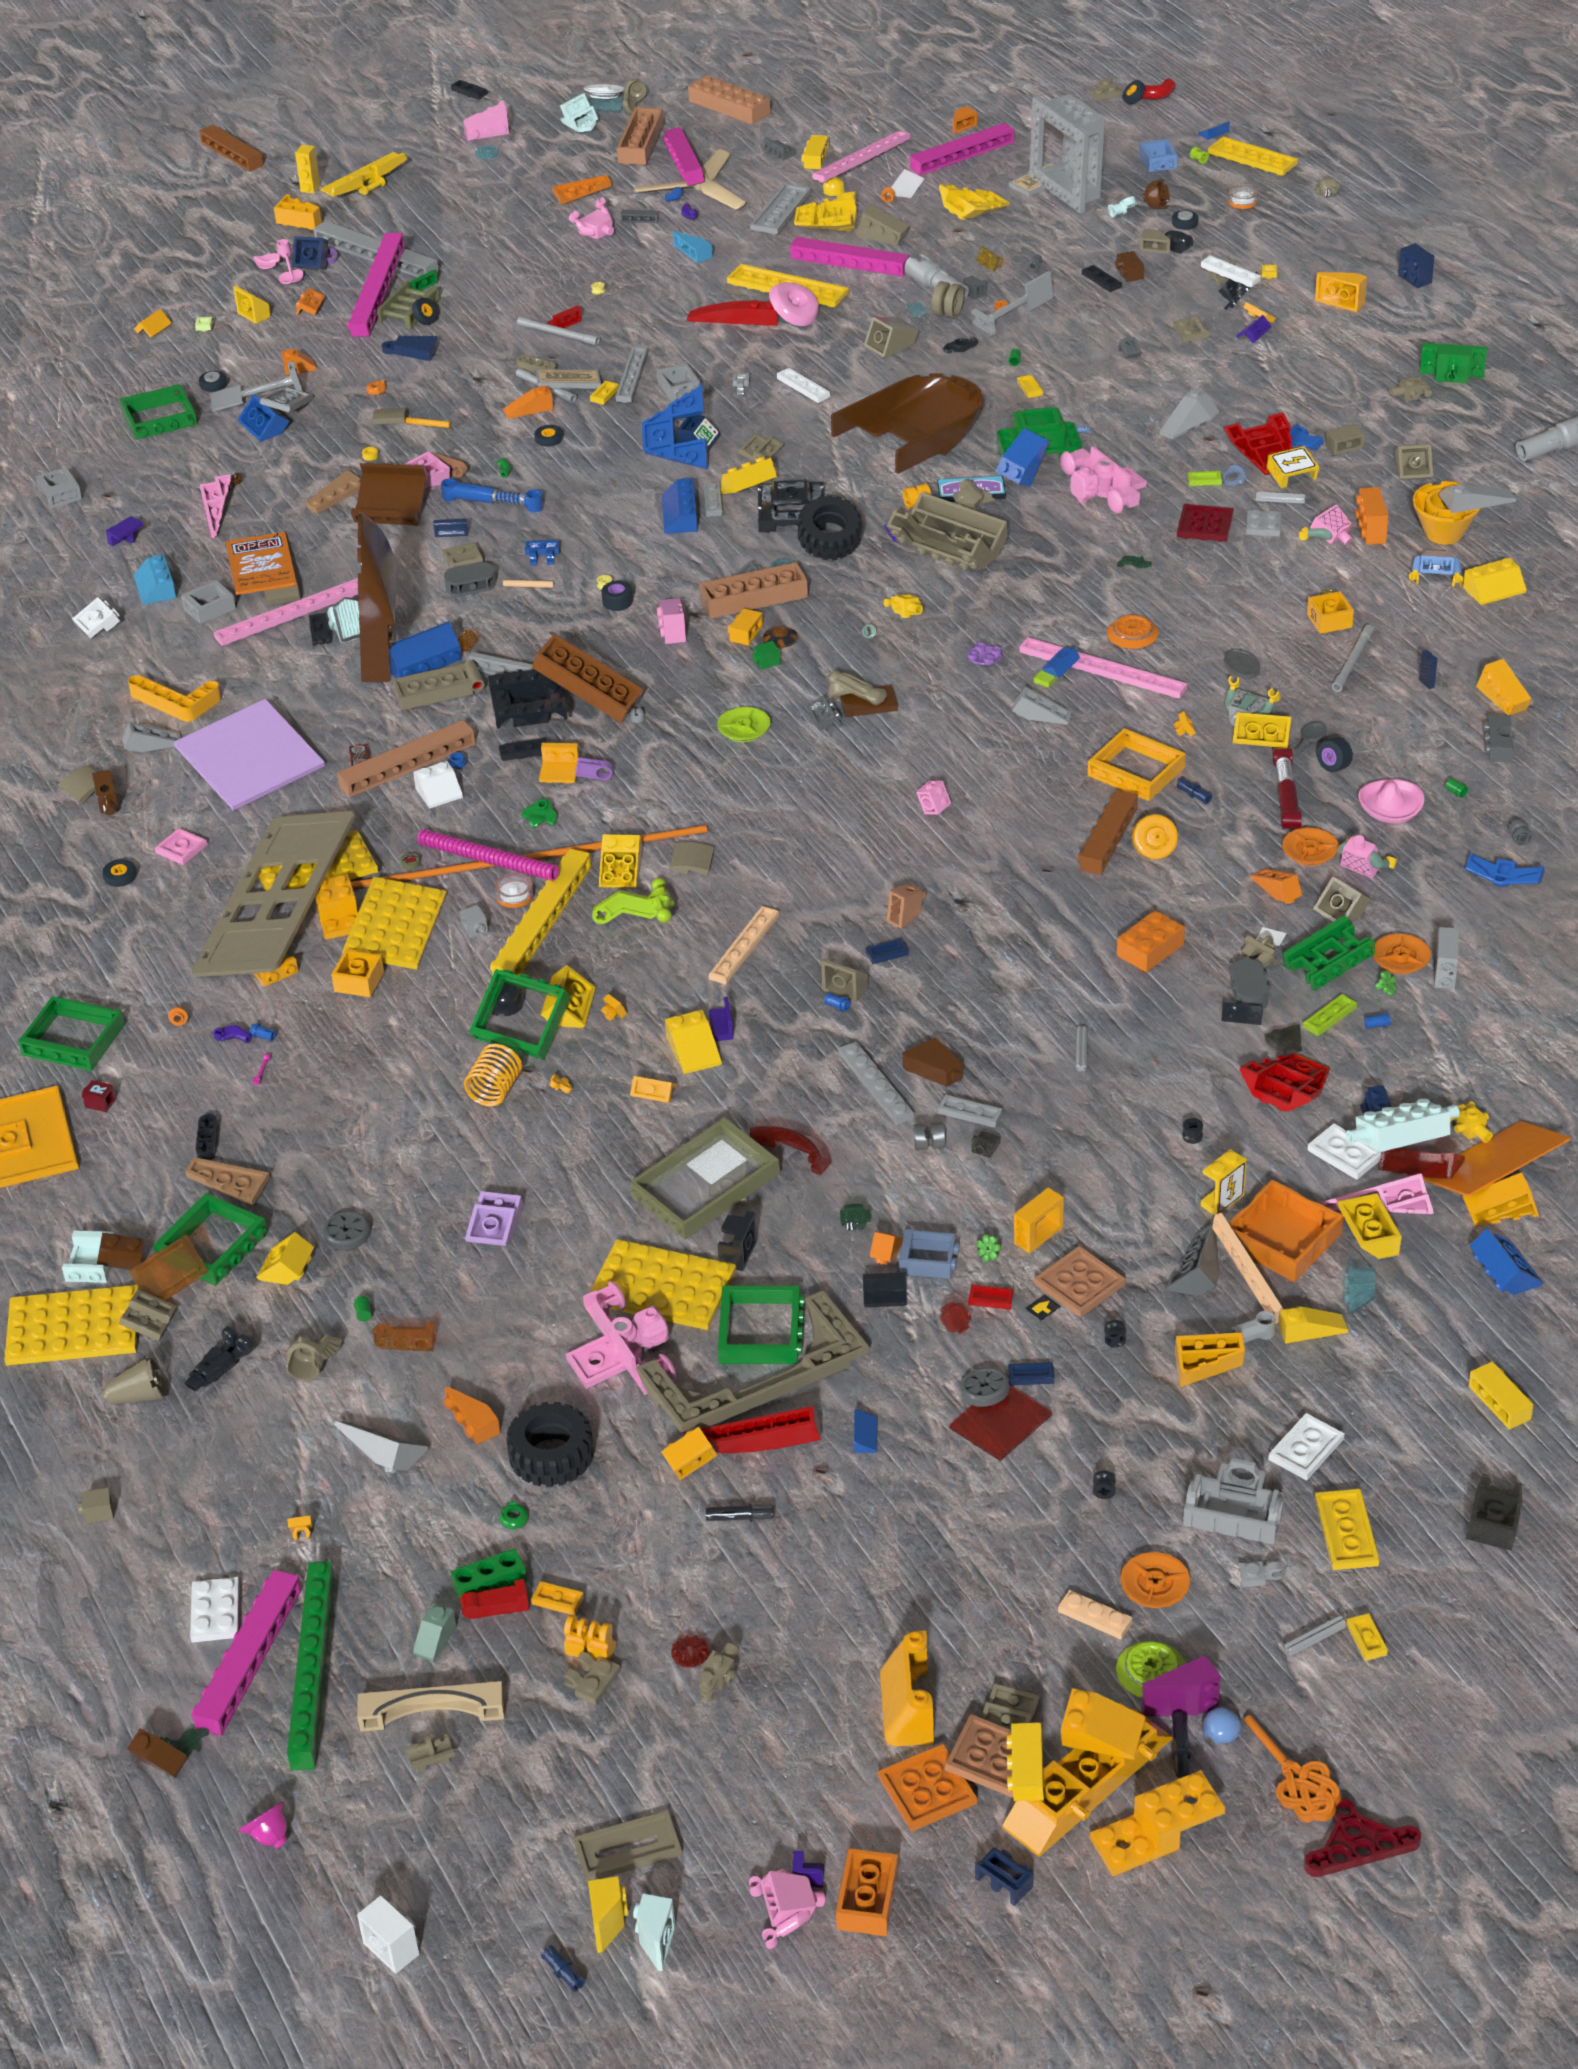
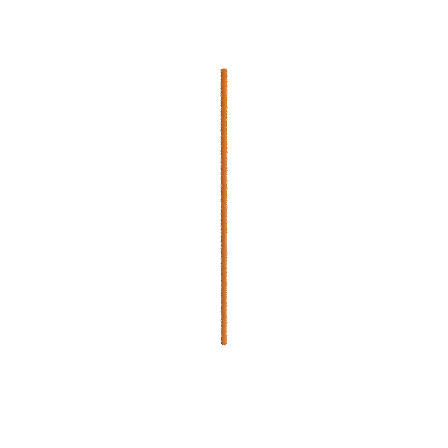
(536, 855)

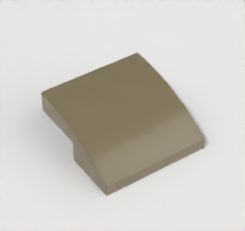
(389, 415)
(759, 446)
(282, 595)
(79, 784)
(691, 857)
(147, 1315)
(1010, 1706)

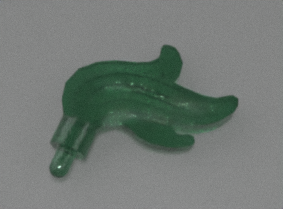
(1138, 562)
(188, 1740)

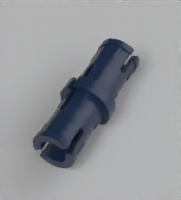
(1194, 790)
(563, 1968)

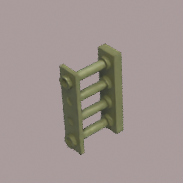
(402, 295)

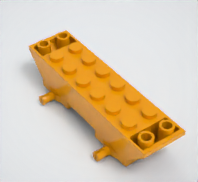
(1076, 1788)

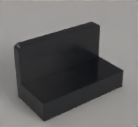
(884, 1289)

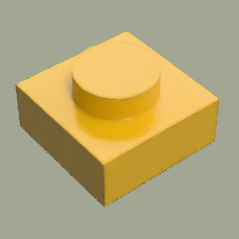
(1268, 271)

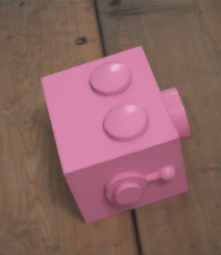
(933, 797)

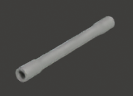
(587, 338)
(1341, 679)

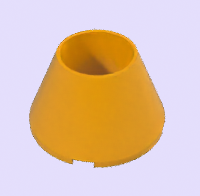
(1435, 517)

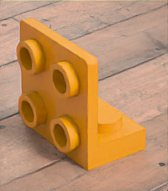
(559, 762)

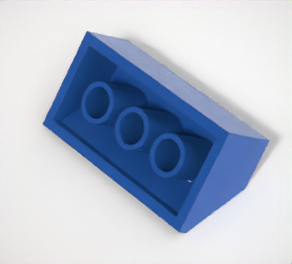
(679, 507)
(424, 651)

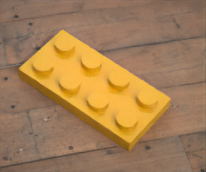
(1346, 1529)

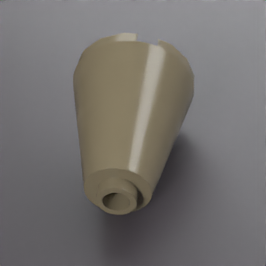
(136, 1384)

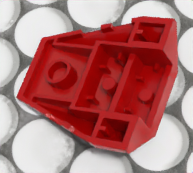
(1262, 440)
(1285, 1081)

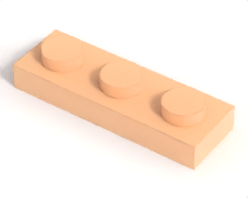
(1095, 1614)

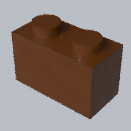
(1130, 266)
(120, 1251)

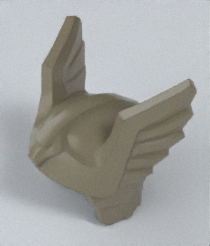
(971, 496)
(307, 1356)

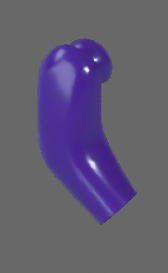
(688, 213)
(232, 1032)

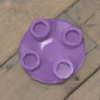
(984, 654)

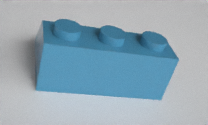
(154, 580)

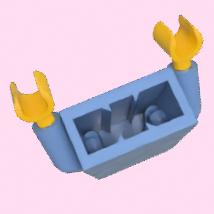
(1436, 562)

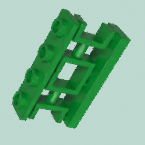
(1322, 942)

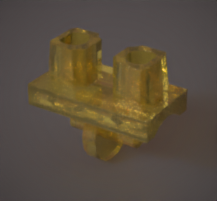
(989, 259)

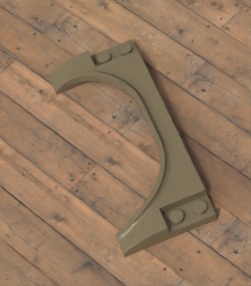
(831, 1351)

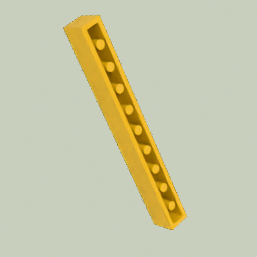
(543, 913)

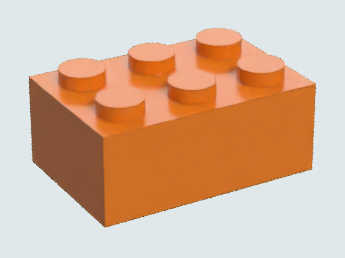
(1371, 515)
(1150, 941)
(867, 1892)

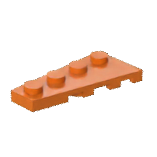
(581, 188)

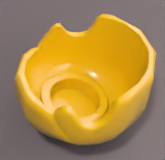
(833, 186)

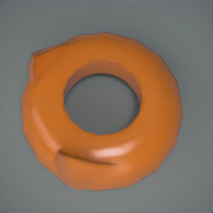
(376, 390)

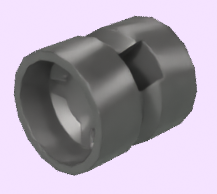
(935, 1132)

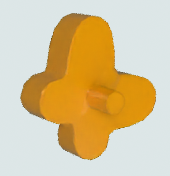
(562, 1083)

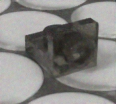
(985, 1144)

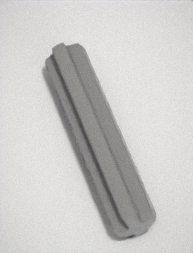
(1280, 497)
(1081, 1049)
(1314, 1635)

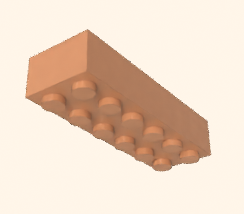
(729, 99)
(640, 136)
(753, 590)

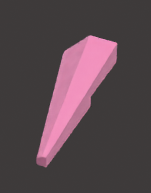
(214, 499)
(1397, 1196)

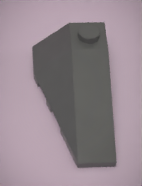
(1199, 1267)

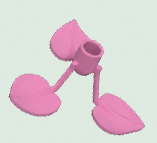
(269, 261)

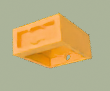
(1031, 1236)

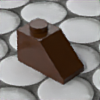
(157, 1753)

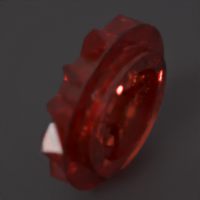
(682, 1657)

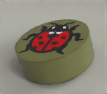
(410, 861)

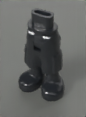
(220, 1360)

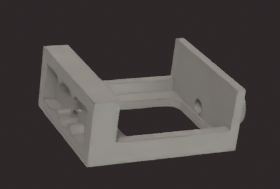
(60, 488)

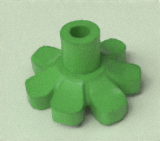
(1387, 983)
(988, 1248)

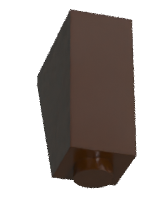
(933, 1062)

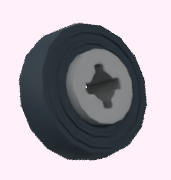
(1185, 219)
(212, 381)

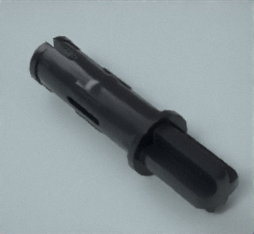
(740, 1512)
(1180, 1742)

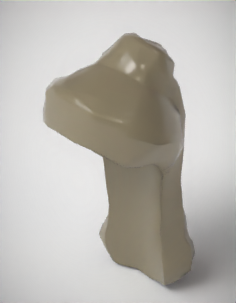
(633, 93)
(844, 683)

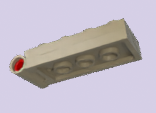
(437, 685)

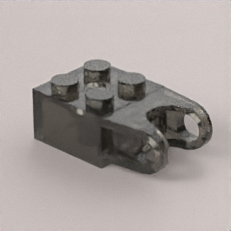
(1495, 1514)

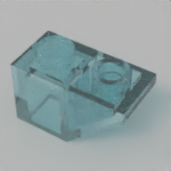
(1360, 1287)

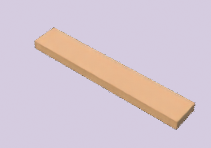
(743, 945)
(1246, 1266)

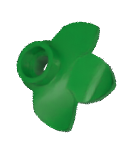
(538, 814)

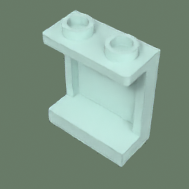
(83, 1259)

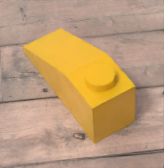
(1308, 1323)

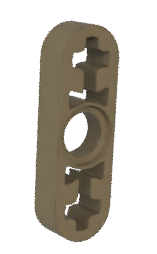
(532, 363)

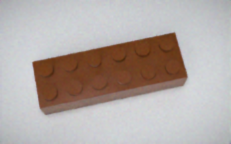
(587, 678)

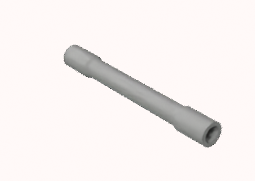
(528, 376)

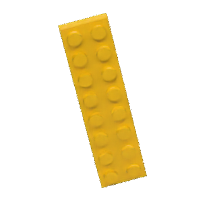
(765, 279)

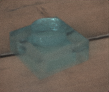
(916, 309)

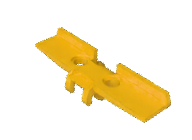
(370, 173)

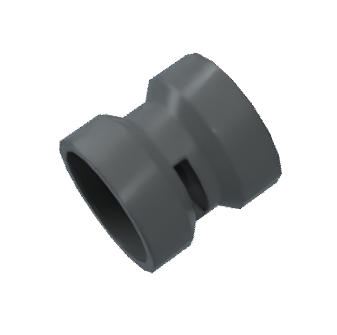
(1520, 832)

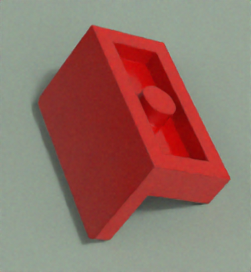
(566, 318)

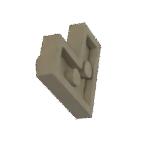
(1105, 90)

